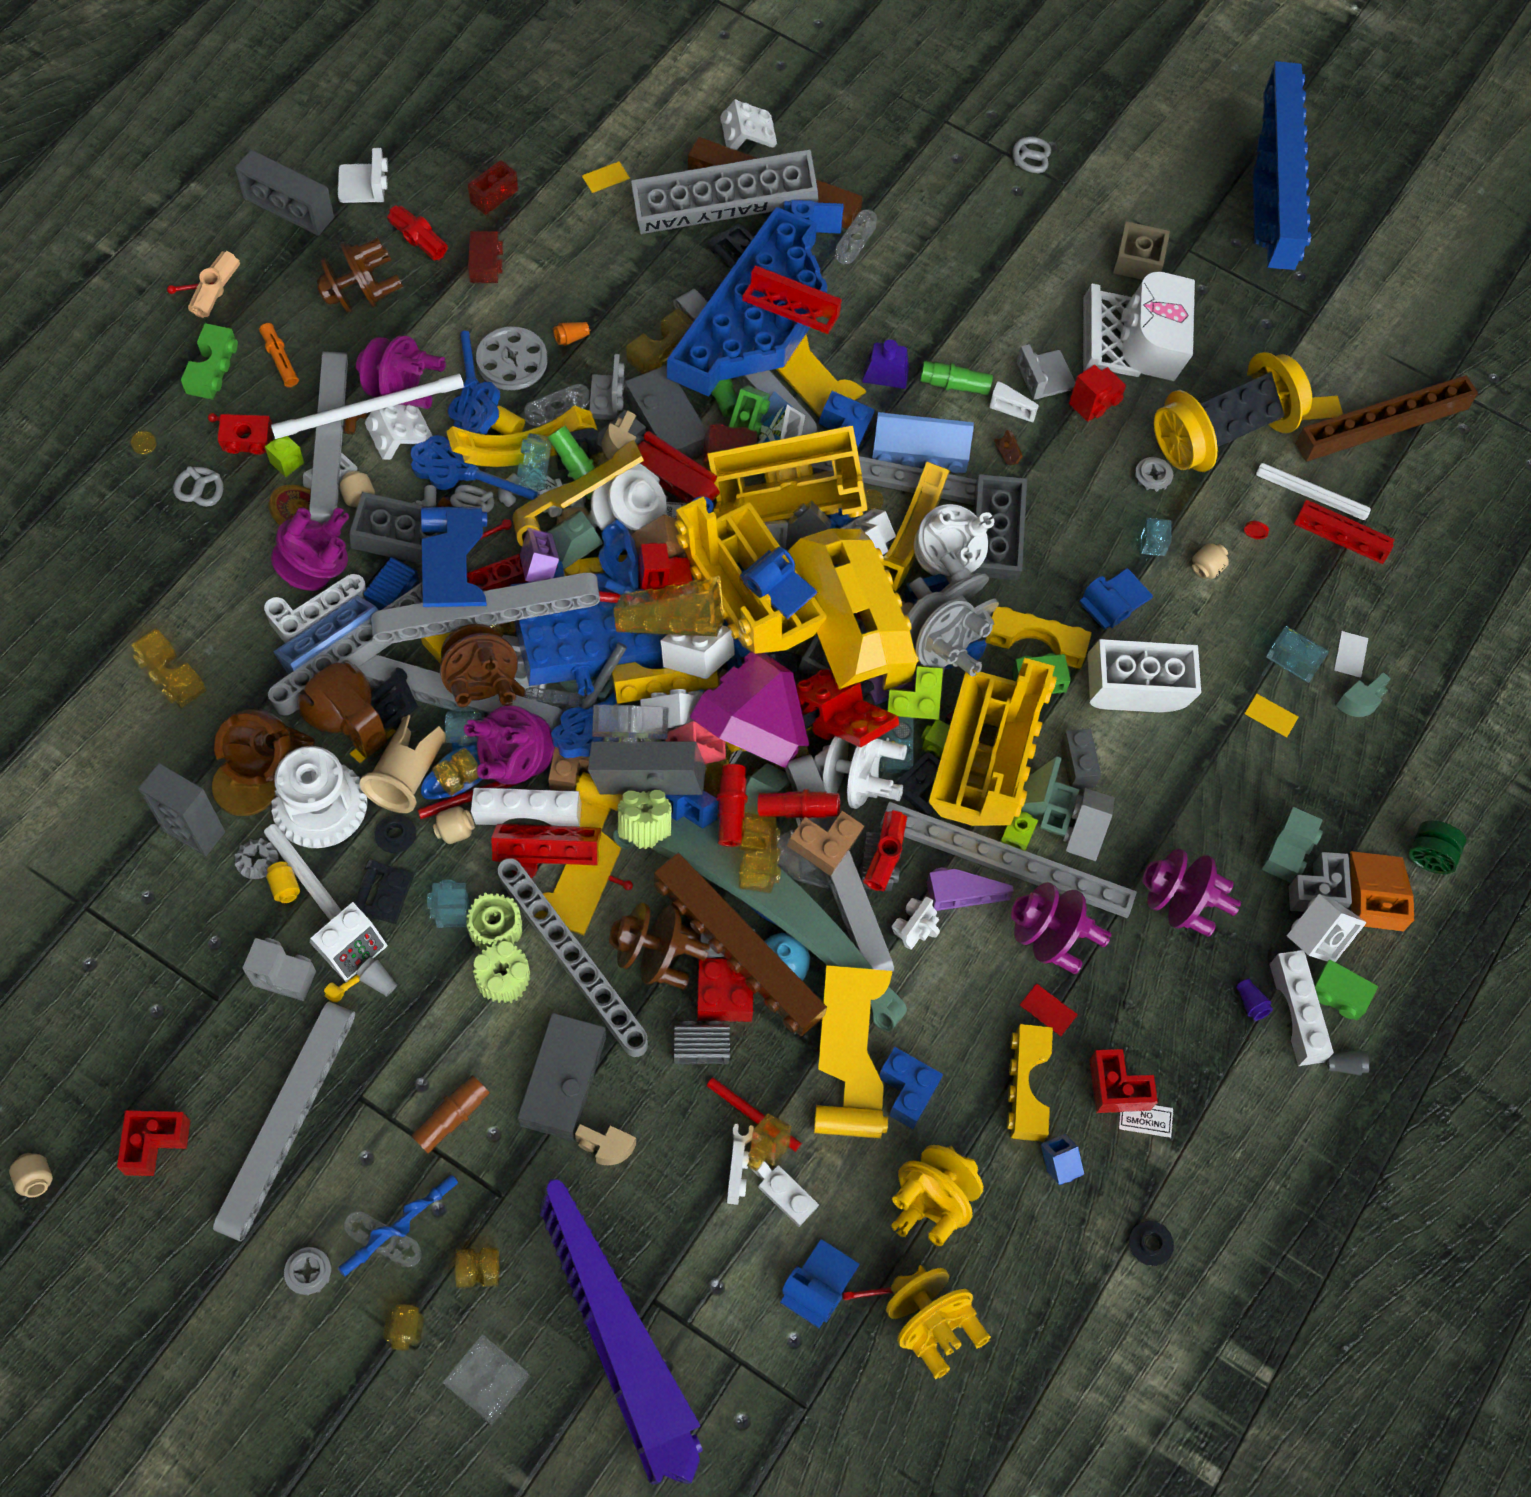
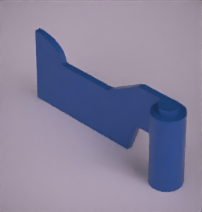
(445, 555)

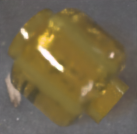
(403, 1327)

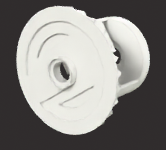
(317, 798)

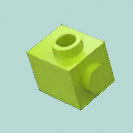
(284, 455)
(935, 738)
(1020, 831)

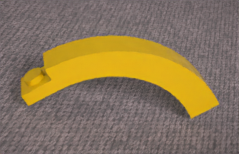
(506, 449)
(926, 498)

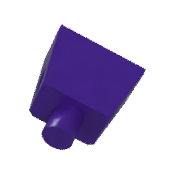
(887, 365)

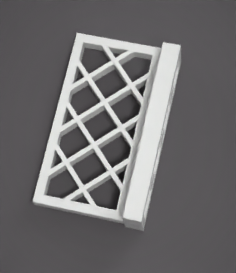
(1093, 326)

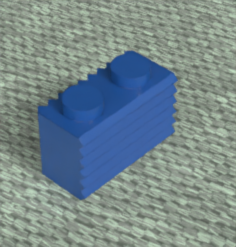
(391, 584)

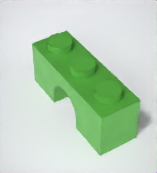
(206, 377)

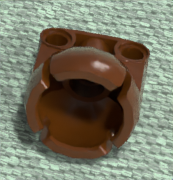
(343, 705)
(251, 747)

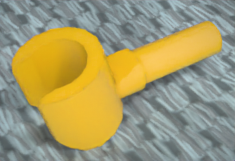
(335, 993)

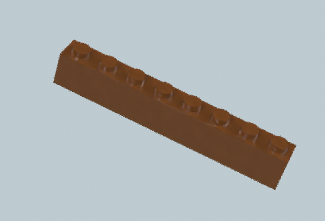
(709, 154)
(1386, 418)
(739, 944)

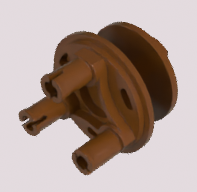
(362, 263)
(478, 665)
(663, 943)

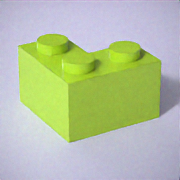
(924, 700)

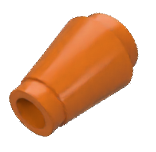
(570, 332)

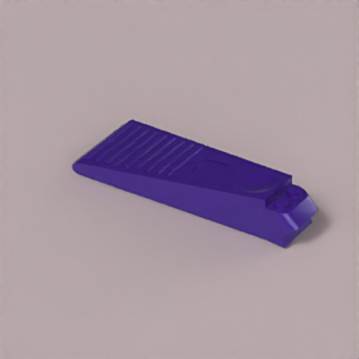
(639, 1378)

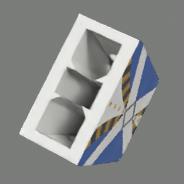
(782, 425)

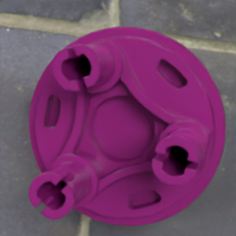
(394, 367)
(310, 551)
(511, 744)
(1191, 891)
(1055, 924)

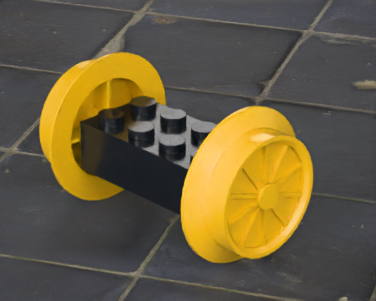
(1270, 394)

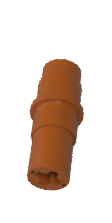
(450, 1114)

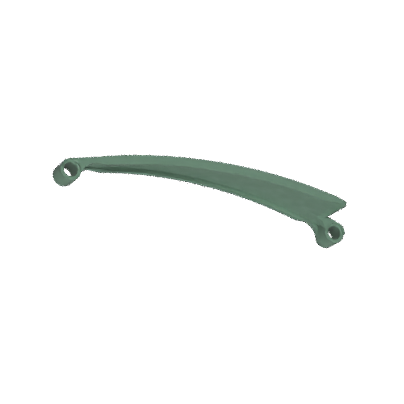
(785, 906)

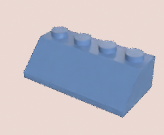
(922, 439)
(324, 633)

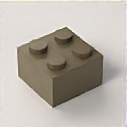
(1141, 250)

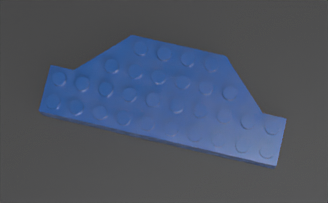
(1281, 170)
(738, 337)

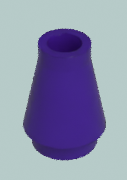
(1255, 1002)

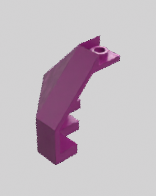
(756, 710)

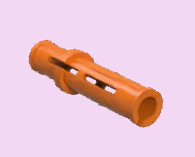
(276, 348)

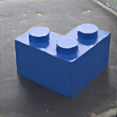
(845, 412)
(914, 1081)

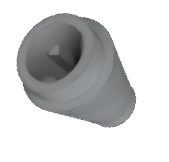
(375, 976)

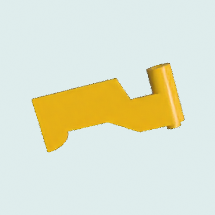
(813, 380)
(562, 496)
(583, 885)
(845, 1053)

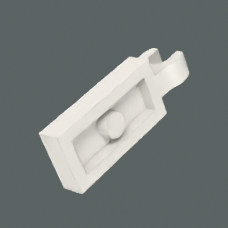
(739, 1160)
(786, 1193)

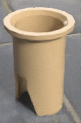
(401, 769)

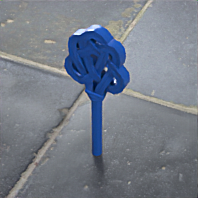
(467, 409)
(434, 463)
(576, 730)

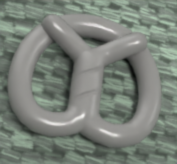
(1032, 154)
(199, 486)
(460, 495)

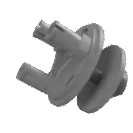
(962, 586)
(944, 630)

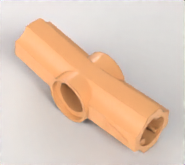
(206, 293)

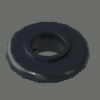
(399, 844)
(1145, 1255)

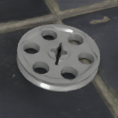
(506, 365)

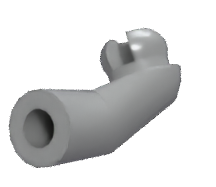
(506, 496)
(429, 497)

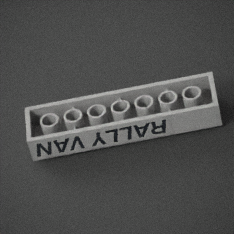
(723, 191)

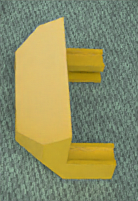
(791, 476)
(715, 549)
(850, 588)
(982, 781)

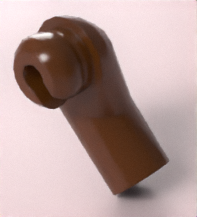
(350, 423)

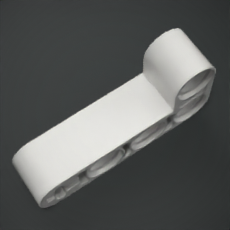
(318, 605)

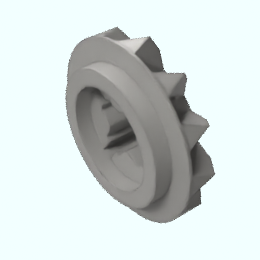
(1159, 467)
(245, 864)
(298, 1262)

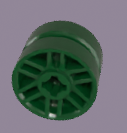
(1437, 847)

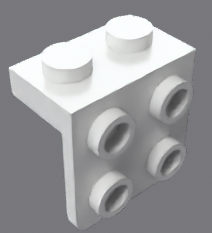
(745, 122)
(363, 181)
(396, 426)

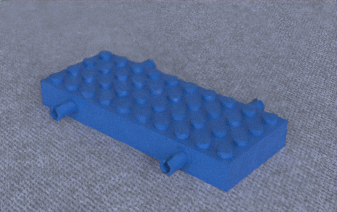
(581, 641)

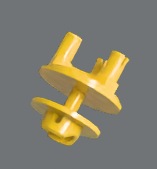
(937, 1190)
(935, 1319)

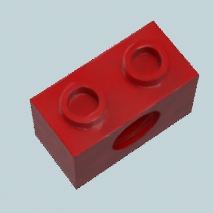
(234, 426)

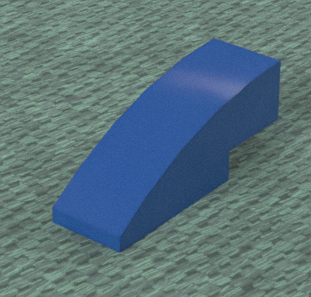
(697, 808)

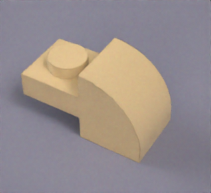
(617, 435)
(611, 1148)

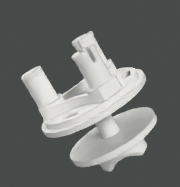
(631, 498)
(955, 530)
(862, 770)

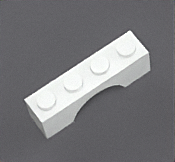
(496, 806)
(1309, 1031)

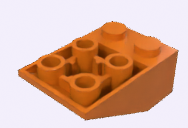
(1381, 891)

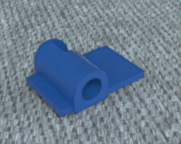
(826, 215)
(778, 579)
(1114, 600)
(819, 1284)

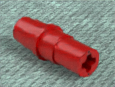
(799, 804)
(731, 805)

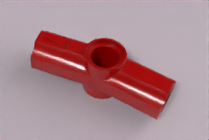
(417, 232)
(882, 863)

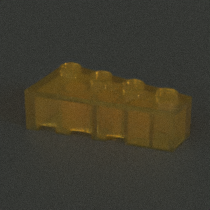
(673, 610)

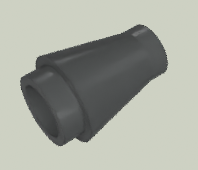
(1349, 1062)

